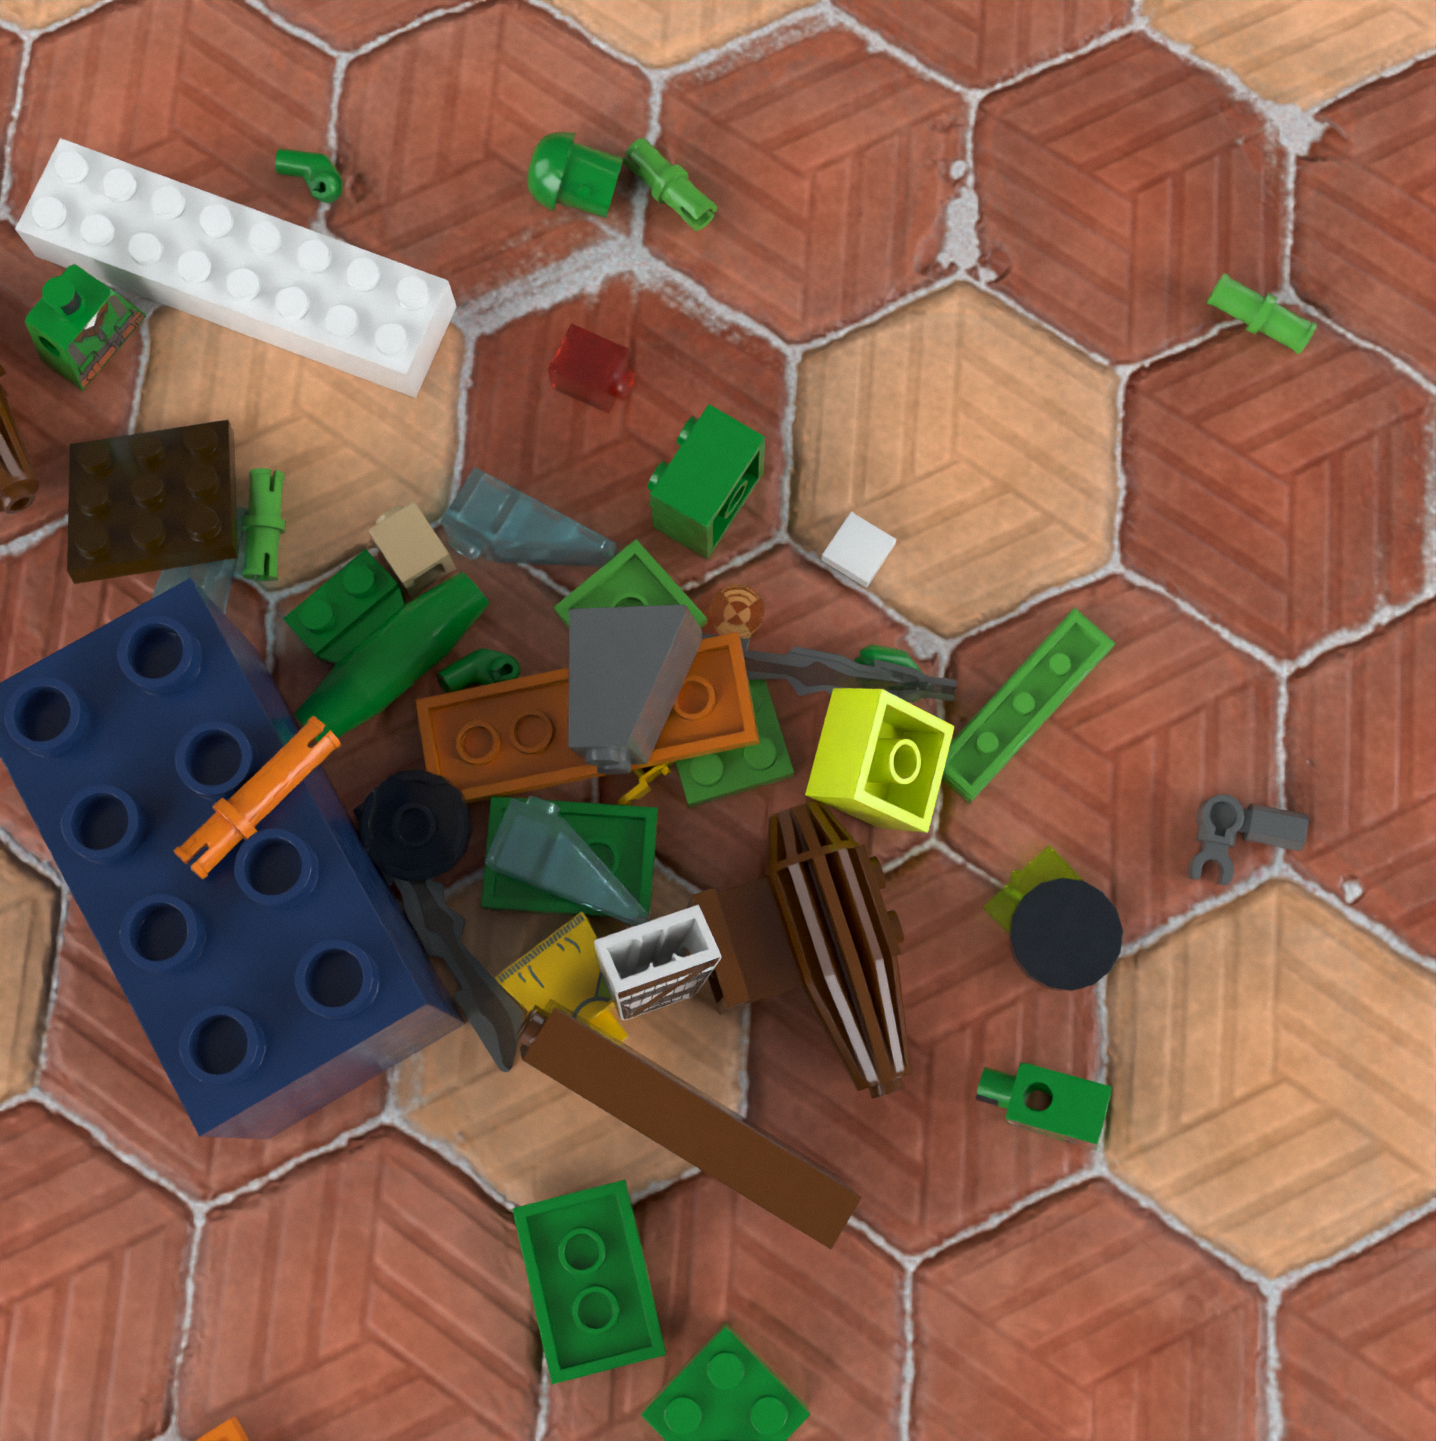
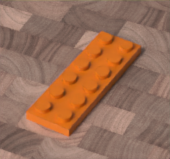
(516, 730)

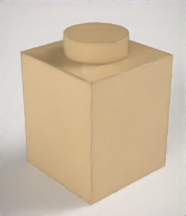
(411, 548)

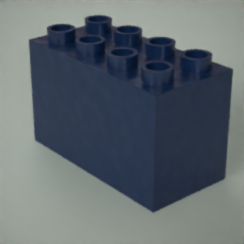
(292, 955)

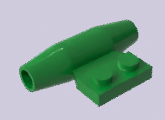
(376, 639)

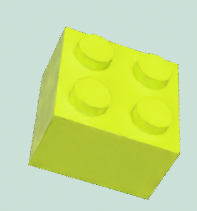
(880, 759)

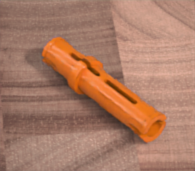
(256, 798)

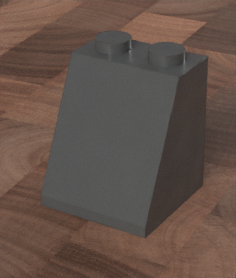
(625, 679)

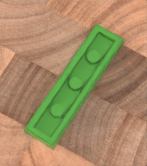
(1024, 704)

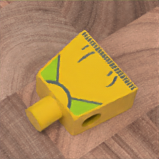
(566, 971)

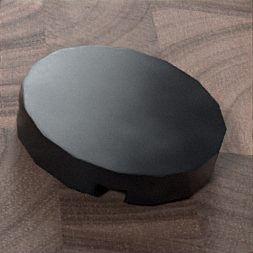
(415, 825)
(1065, 934)

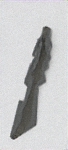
(818, 671)
(482, 1000)

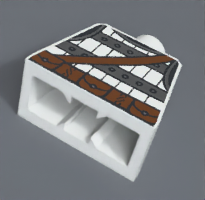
(649, 965)

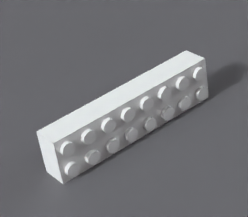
(238, 267)

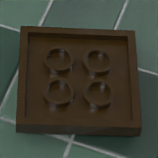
(152, 502)

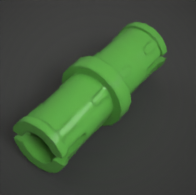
(669, 184)
(1261, 313)
(263, 524)

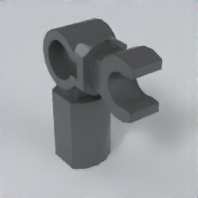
(1221, 820)

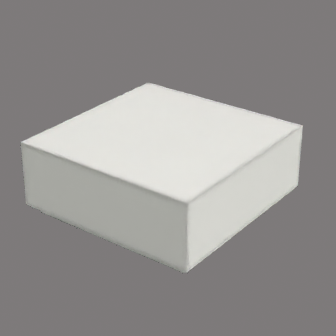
(858, 549)

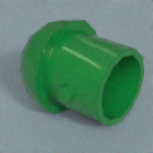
(572, 174)

